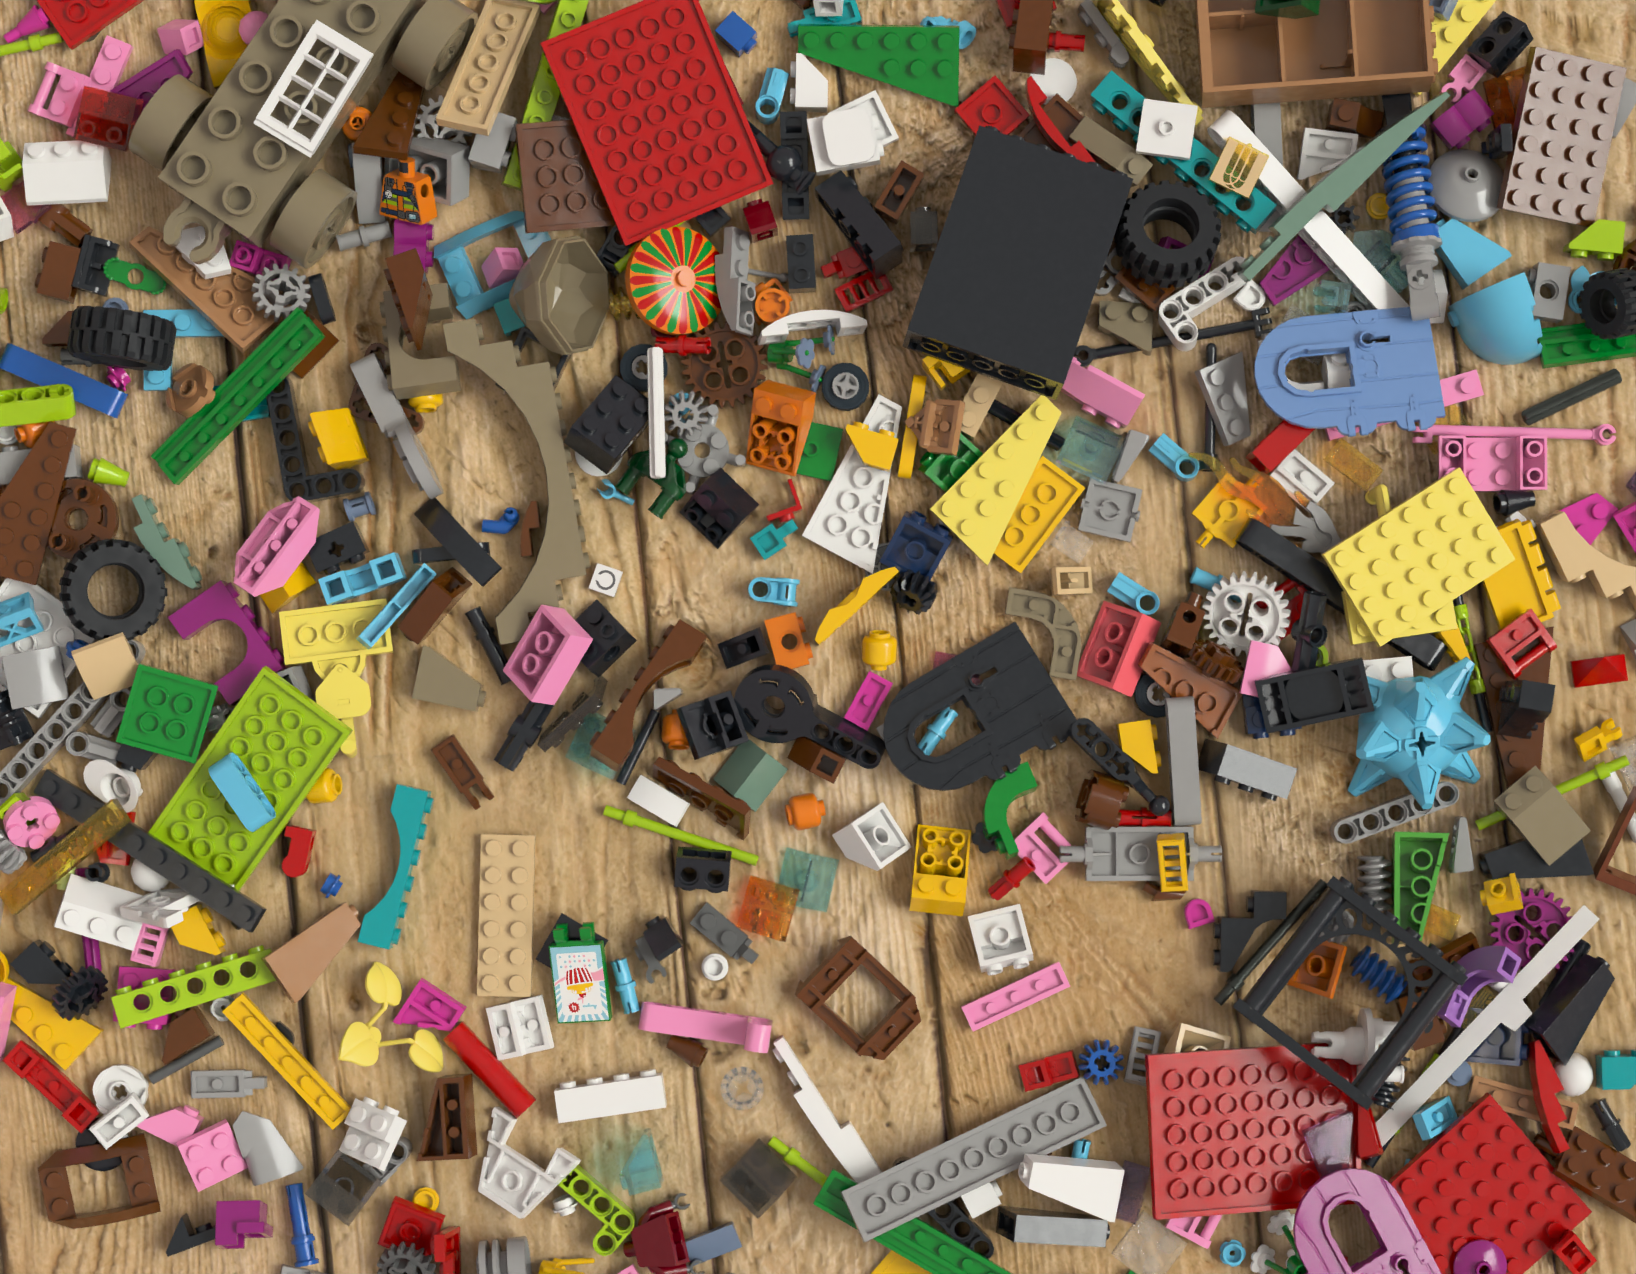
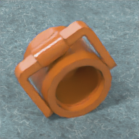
(771, 303)

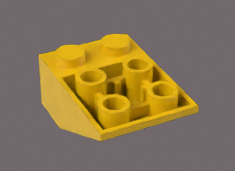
(339, 438)
(940, 870)

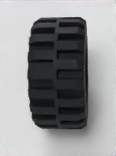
(1178, 205)
(121, 338)
(102, 554)

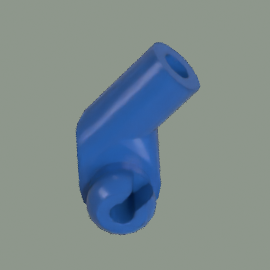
(503, 524)

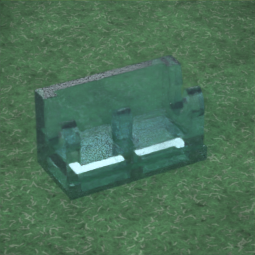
(1335, 296)

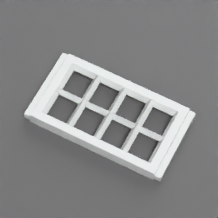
(287, 133)

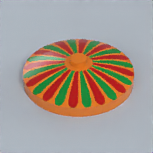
(673, 281)

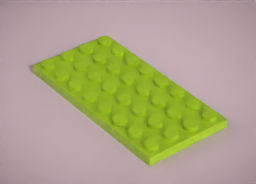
(286, 749)

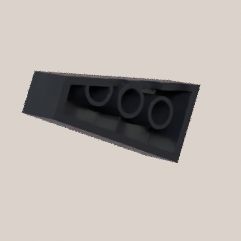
(860, 224)

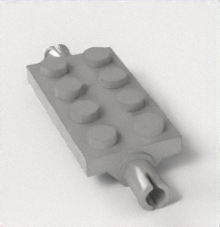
(1133, 853)

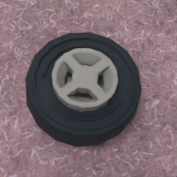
(845, 377)

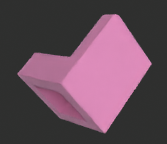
(181, 35)
(502, 266)

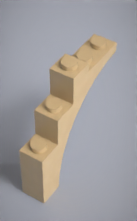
(1575, 557)

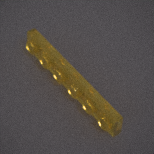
(64, 856)

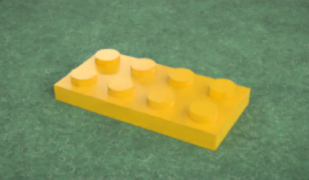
(1037, 514)

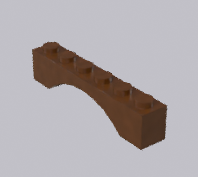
(678, 651)

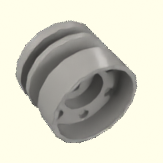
(510, 1261)

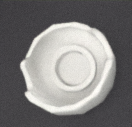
(147, 878)
(1575, 1075)

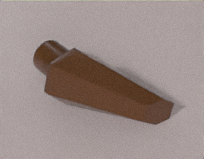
(1157, 895)

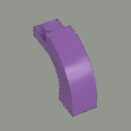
(1482, 967)

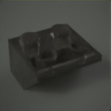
(758, 1178)

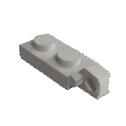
(225, 1083)

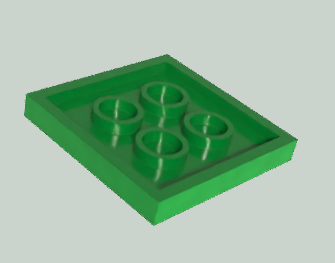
(167, 713)

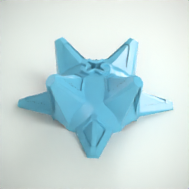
(1418, 734)

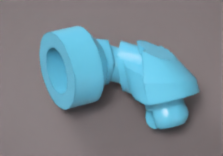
(967, 30)

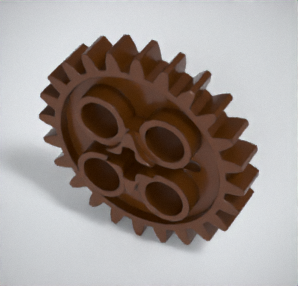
(748, 360)

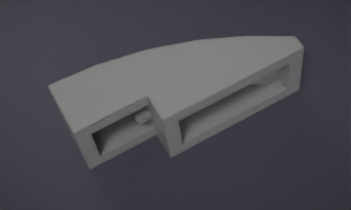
(368, 185)

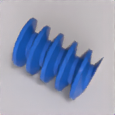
(1377, 974)

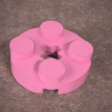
(37, 833)

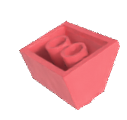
(1116, 648)

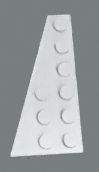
(855, 500)

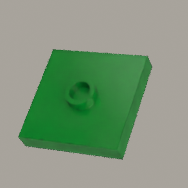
(820, 452)

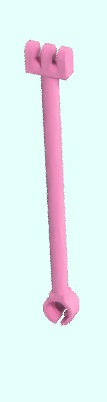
(1513, 432)

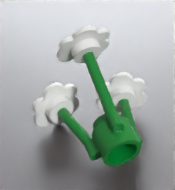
(1263, 1258)

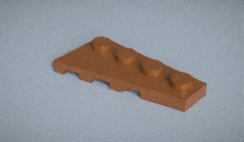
(1179, 678)

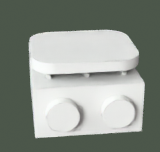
(845, 140)

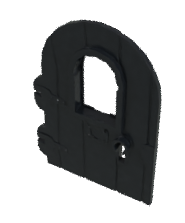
(1012, 709)

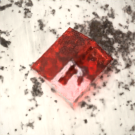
(107, 118)

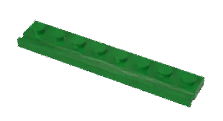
(1577, 345)
(238, 396)
(913, 1239)

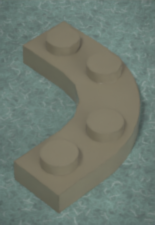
(1058, 622)

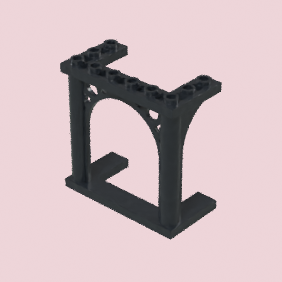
(1306, 938)

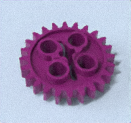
(1547, 913)

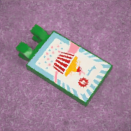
(579, 976)

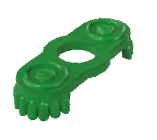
(118, 271)

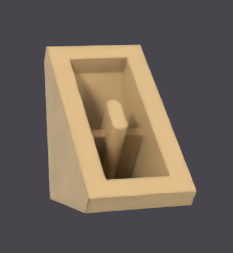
(1070, 580)

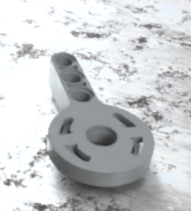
(395, 424)

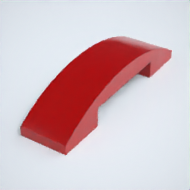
(1035, 99)
(53, 1085)

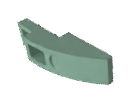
(171, 553)

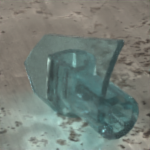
(1376, 249)

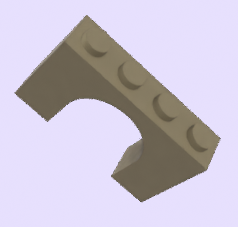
(415, 376)

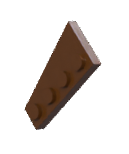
(704, 796)

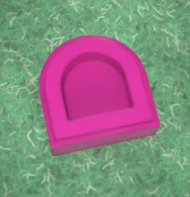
(1198, 913)

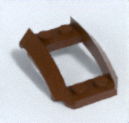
(833, 973)
(137, 1174)

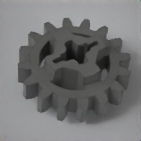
(405, 1261)

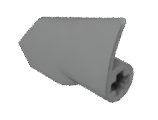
(264, 1149)

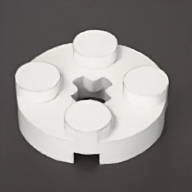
(116, 1076)

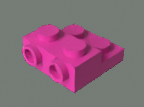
(135, 976)

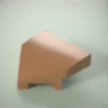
(938, 425)

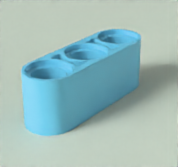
(242, 792)

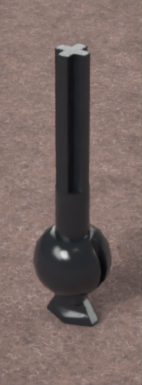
(783, 161)

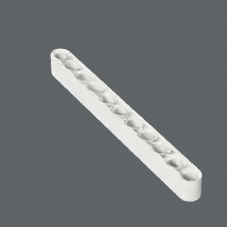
(1320, 232)

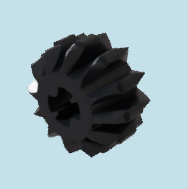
(913, 591)

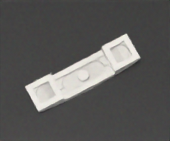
(844, 322)

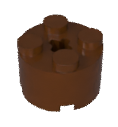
(1101, 800)

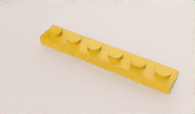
(287, 1060)

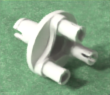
(1357, 1043)

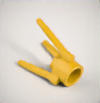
(556, 1266)

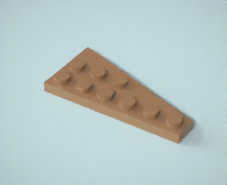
(220, 300)

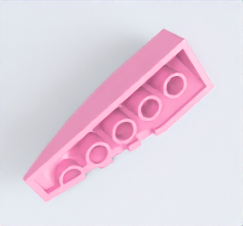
(1101, 394)

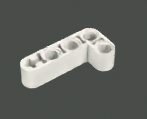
(1207, 297)

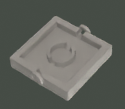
(1110, 510)

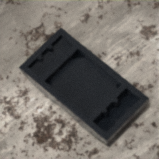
(1314, 695)

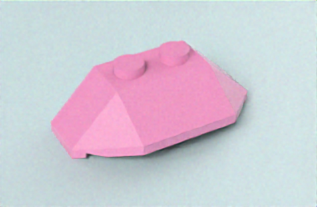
(276, 546)

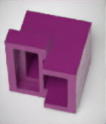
(239, 1221)

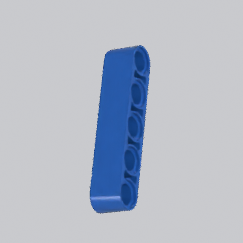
(45, 372)

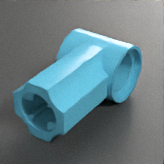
(771, 94)
(1172, 456)
(1131, 593)

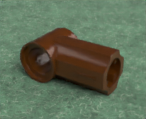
(66, 224)

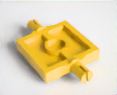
(1223, 515)

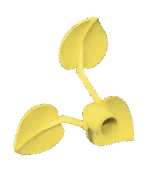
(362, 1040)

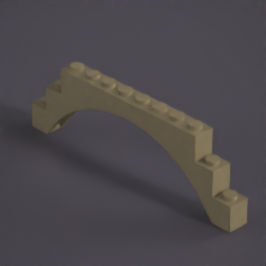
(534, 394)

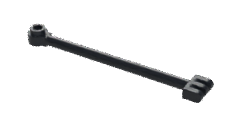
(1162, 341)

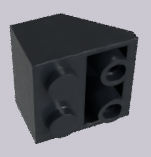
(719, 508)

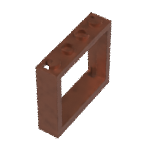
(1601, 869)

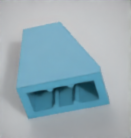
(1468, 252)

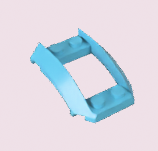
(460, 273)

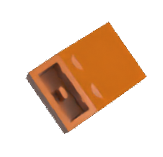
(779, 426)

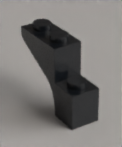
(1235, 932)

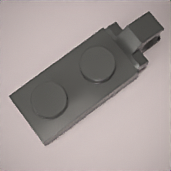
(724, 933)

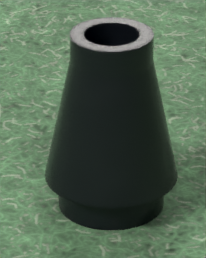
(1510, 501)

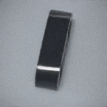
(322, 298)

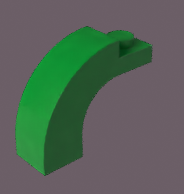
(996, 805)

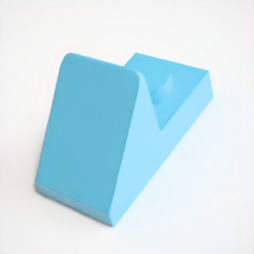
(1434, 1117)

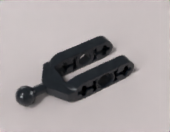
(1158, 804)

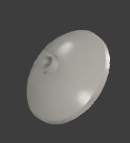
(1463, 196)

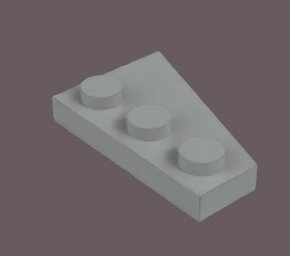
(1226, 397)

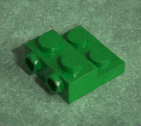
(947, 469)

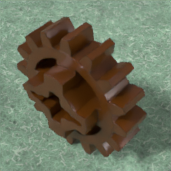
(1216, 661)

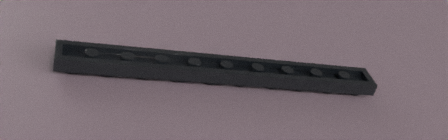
(156, 854)

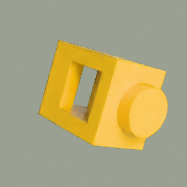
(1502, 895)

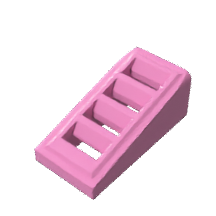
(154, 961)

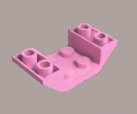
(1496, 462)

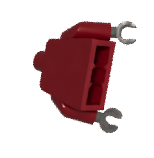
(660, 1240)

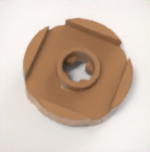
(186, 399)

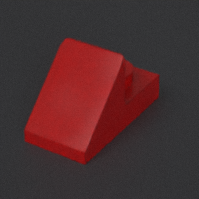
(1573, 1253)

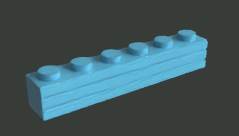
(396, 606)

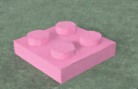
(211, 1155)

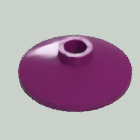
(1480, 1253)

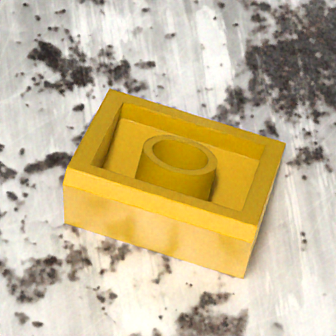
(297, 584)

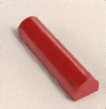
(489, 1069)

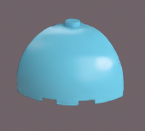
(1499, 322)

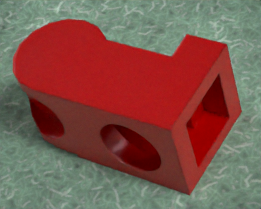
(299, 851)

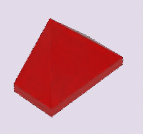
(1599, 670)

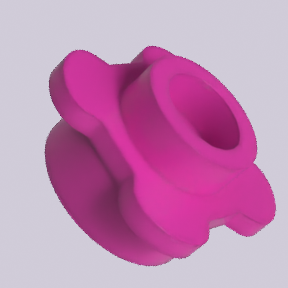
(118, 377)

